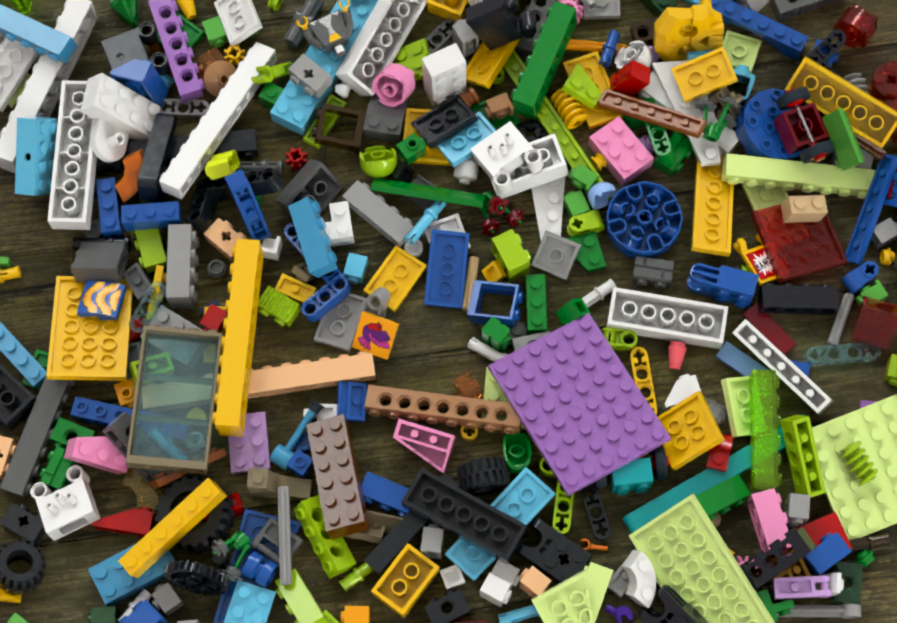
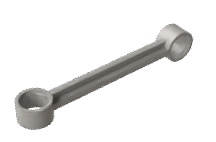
(845, 611)

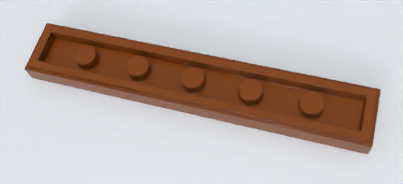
(652, 113)

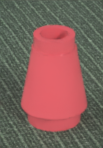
(676, 354)

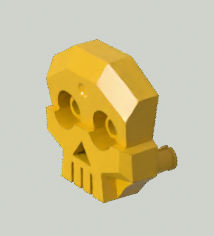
(687, 31)

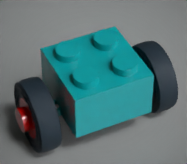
(637, 474)

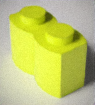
(222, 165)

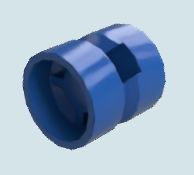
(258, 568)

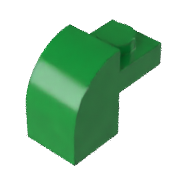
(782, 608)

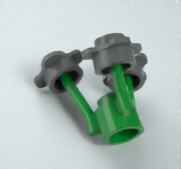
(219, 550)

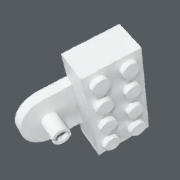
(118, 116)

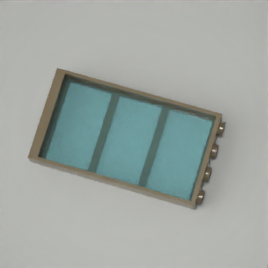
(174, 400)

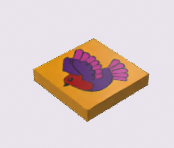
(375, 335)

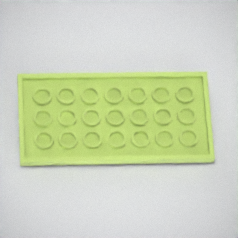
(699, 565)

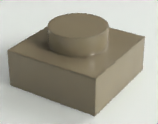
(302, 273)

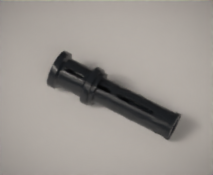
(111, 238)

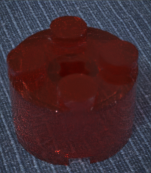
(857, 26)
(884, 82)

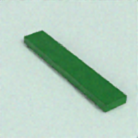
(428, 192)

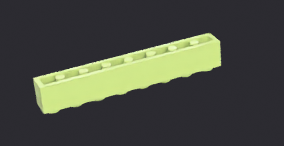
(796, 175)

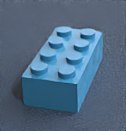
(115, 582)

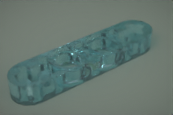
(843, 355)

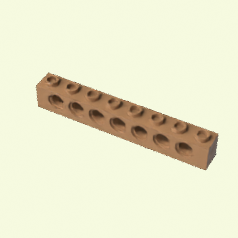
(378, 394)

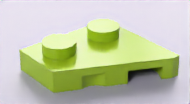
(582, 87)

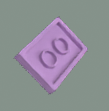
(253, 448)

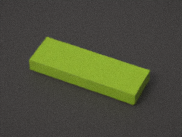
(329, 121)

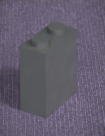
(100, 261)

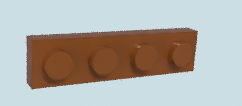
(163, 478)

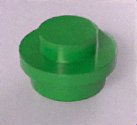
(865, 557)

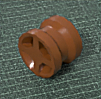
(469, 97)

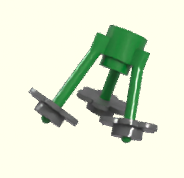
(713, 131)

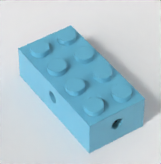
(35, 155)

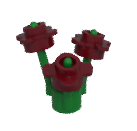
(498, 206)

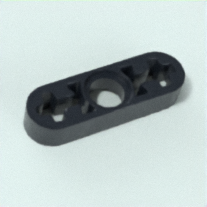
(596, 497)

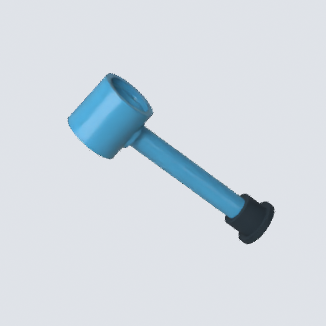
(281, 454)

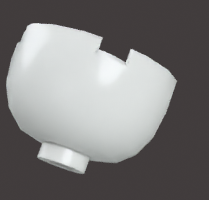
(636, 51)

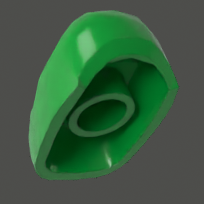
(517, 452)

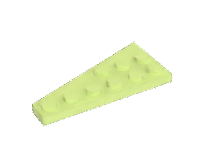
(566, 602)

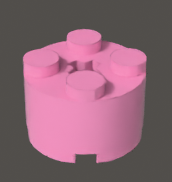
(394, 84)

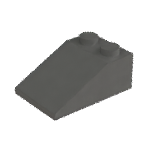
(384, 122)

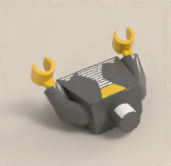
(329, 31)

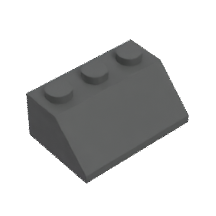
(313, 182)

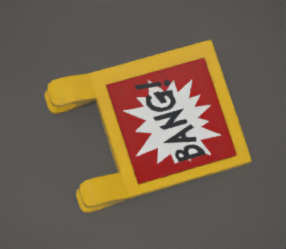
(756, 260)

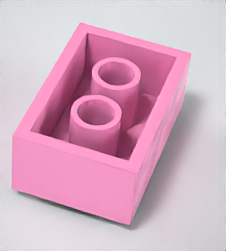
(622, 151)
(768, 518)

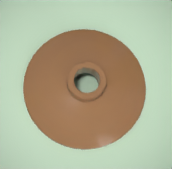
(213, 75)

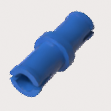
(609, 48)

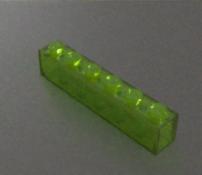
(763, 430)

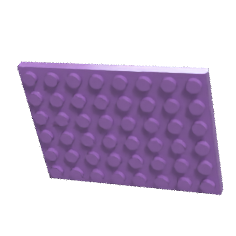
(578, 404)

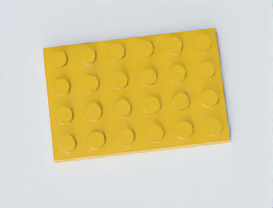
(86, 345)

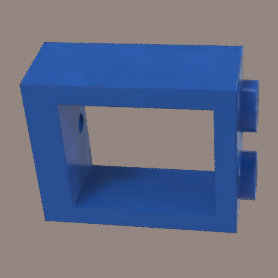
(481, 287)

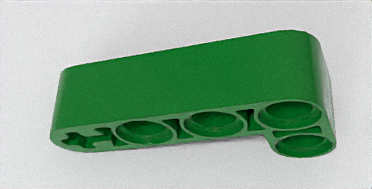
(655, 133)

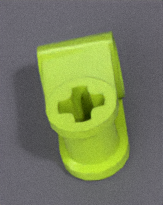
(587, 223)
(617, 338)

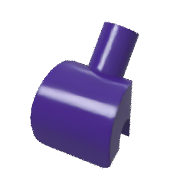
(620, 612)

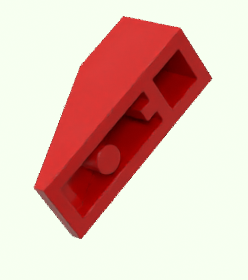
(131, 522)

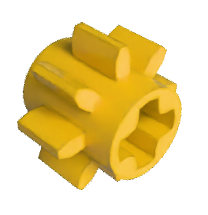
(234, 50)

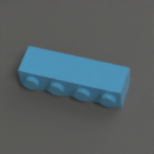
(313, 237)

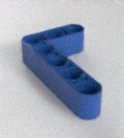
(328, 289)

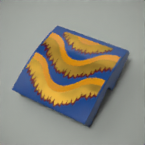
(101, 300)

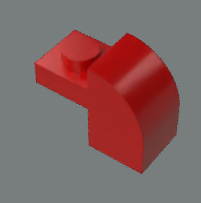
(719, 454)

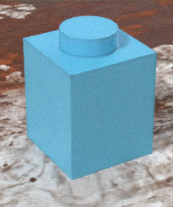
(355, 268)

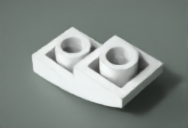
(836, 583)

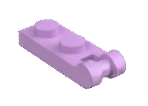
(801, 587)

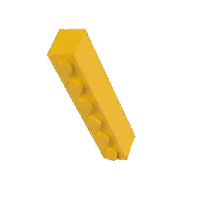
(172, 528)

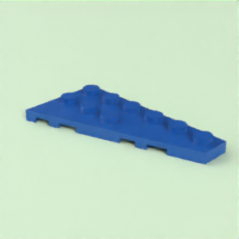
(250, 526)

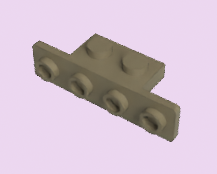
(379, 525)

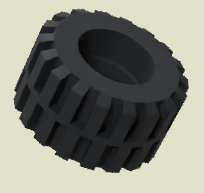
(483, 475)
(25, 552)

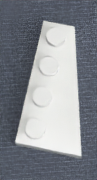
(549, 206)

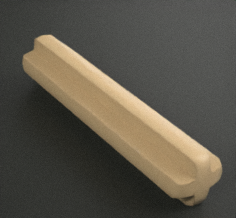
(471, 276)

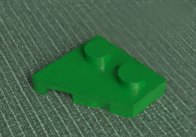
(590, 252)

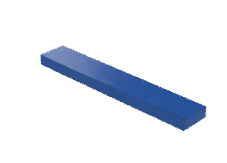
(871, 209)

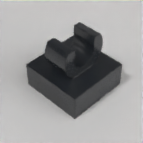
(402, 172)

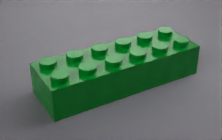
(544, 60)

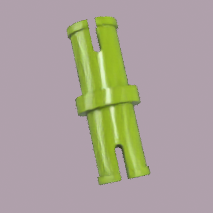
(354, 577)

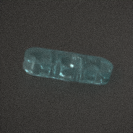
(150, 291)

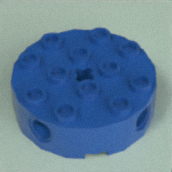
(757, 129)
(641, 202)

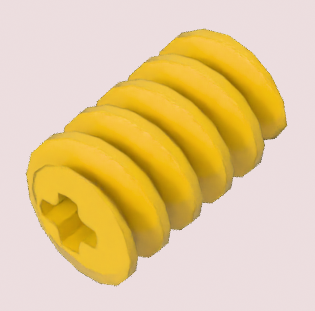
(568, 109)

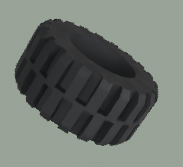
(216, 525)

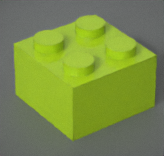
(511, 255)

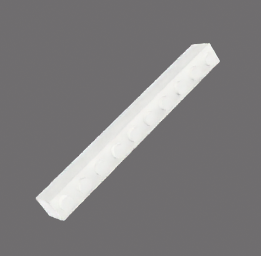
(216, 123)

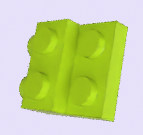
(412, 55)

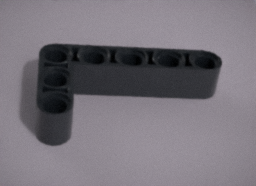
(156, 158)
(210, 191)

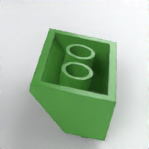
(843, 139)

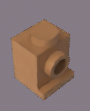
(499, 107)

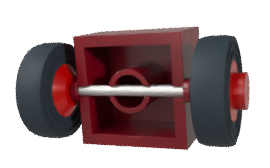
(802, 127)

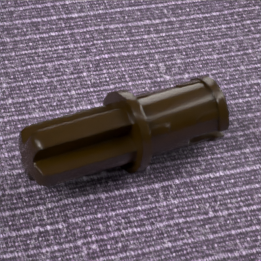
(870, 542)

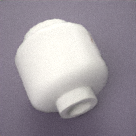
(467, 171)

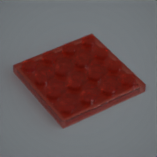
(797, 247)

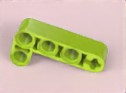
(560, 497)

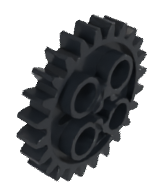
(196, 578)

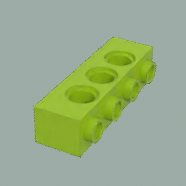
(802, 455)
(332, 553)

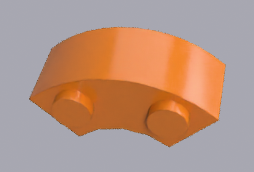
(128, 183)

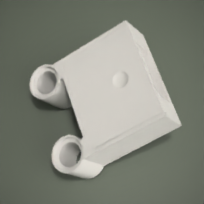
(503, 153)
(67, 507)

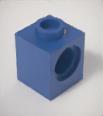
(300, 464)

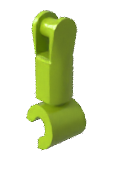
(268, 73)

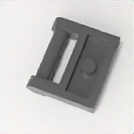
(271, 533)

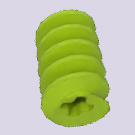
(859, 463)

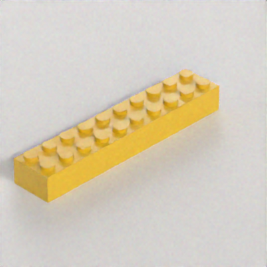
(239, 338)

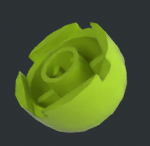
(378, 161)

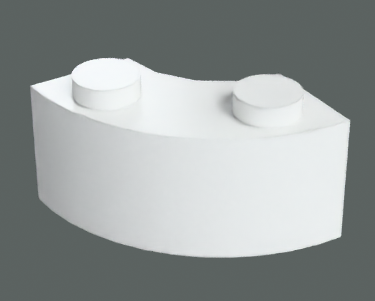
(641, 578)

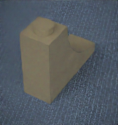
(265, 484)

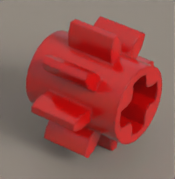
(293, 154)

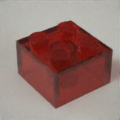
(875, 323)

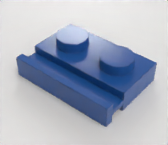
(351, 400)

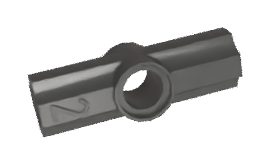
(309, 10)

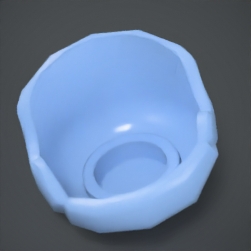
(599, 194)

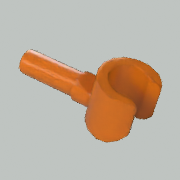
(593, 546)

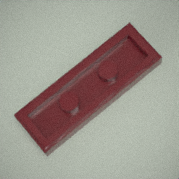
(769, 329)

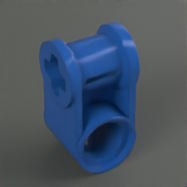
(858, 278)

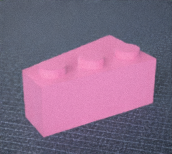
(426, 442)
(97, 453)

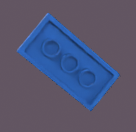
(446, 269)

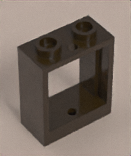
(353, 145)

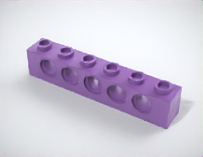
(187, 89)

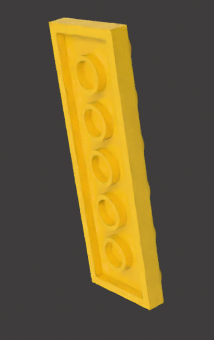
(712, 211)

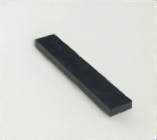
(398, 538)

